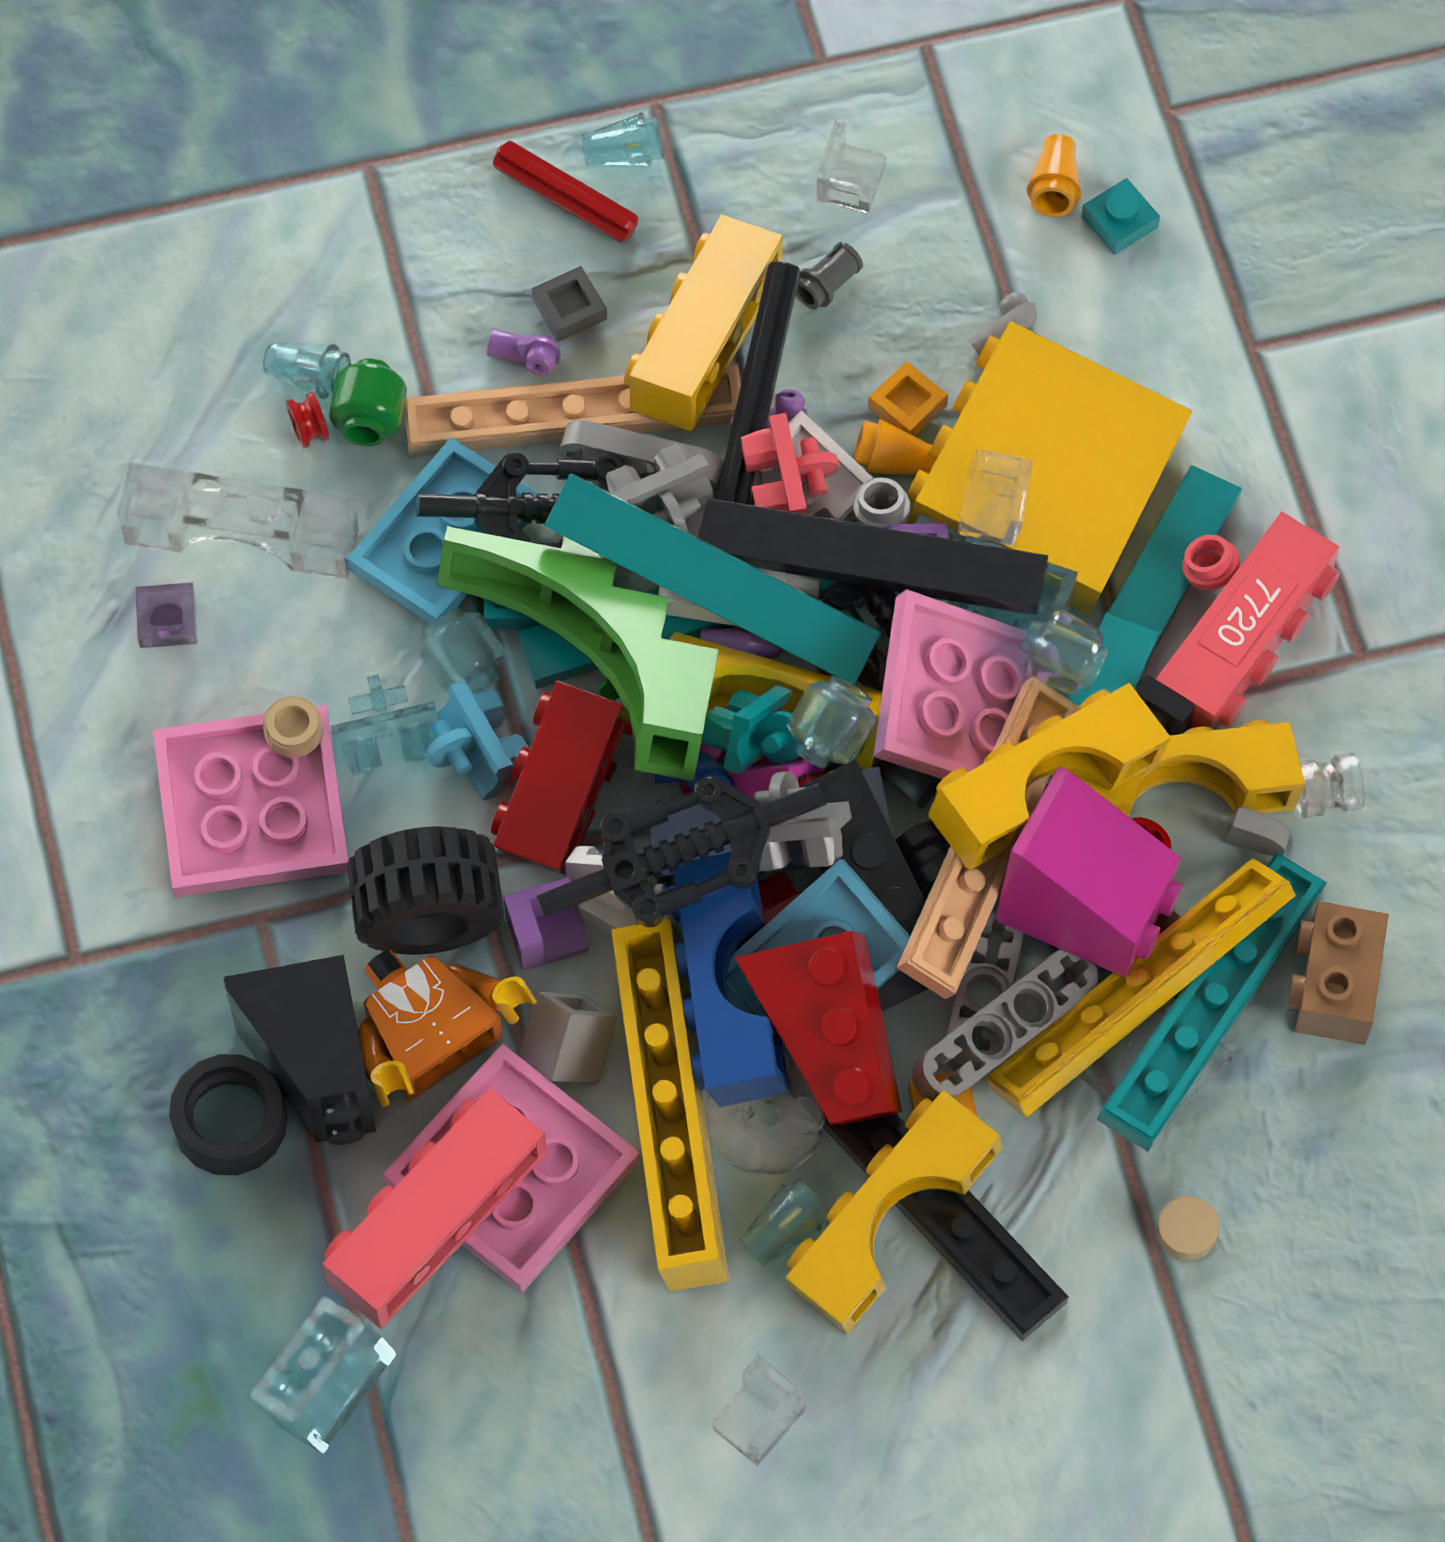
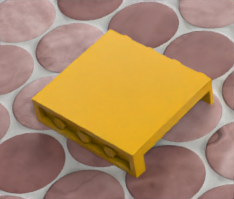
(1092, 445)

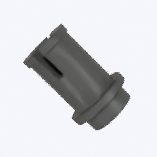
(827, 276)

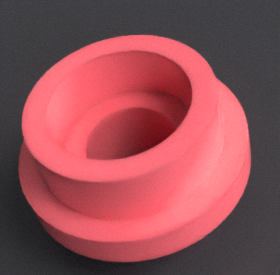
(1210, 551)

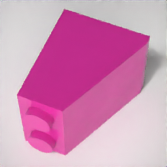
(1088, 878)

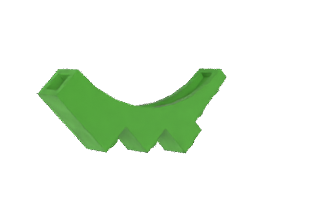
(618, 628)

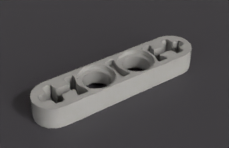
(1005, 1024)

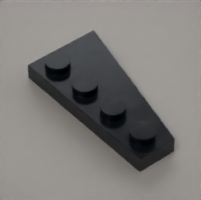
(878, 862)

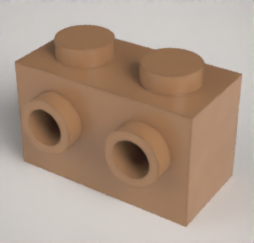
(1339, 972)

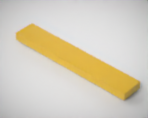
(1125, 1002)

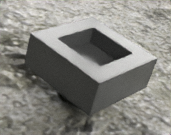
(569, 303)

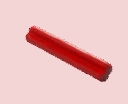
(565, 191)

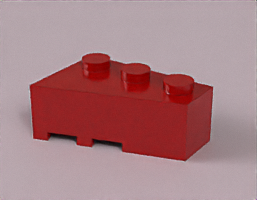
(560, 776)
(830, 1021)

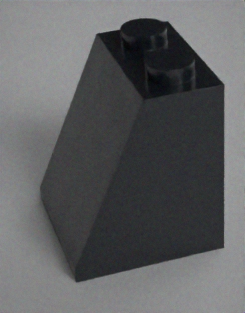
(307, 1036)

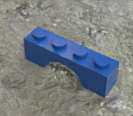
(738, 1050)

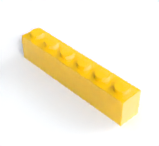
(669, 1109)

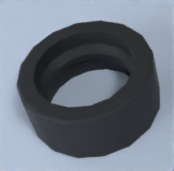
(213, 1073)

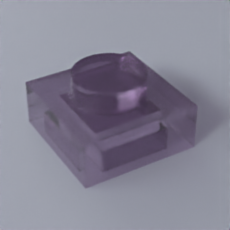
(166, 615)

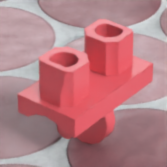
(775, 449)

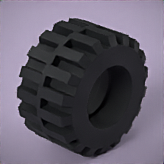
(425, 890)

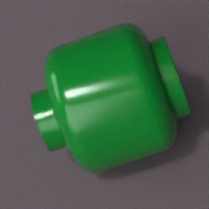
(367, 402)

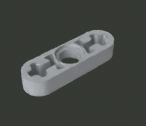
(591, 439)
(1007, 959)

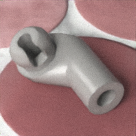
(1013, 308)

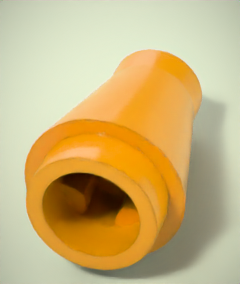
(1055, 180)
(891, 451)

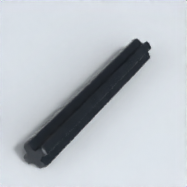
(759, 376)

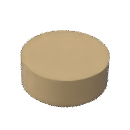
(292, 727)
(1188, 1228)

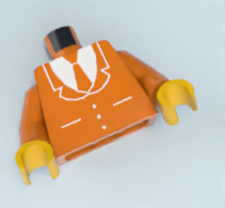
(430, 1021)

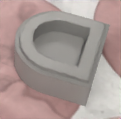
(1257, 832)

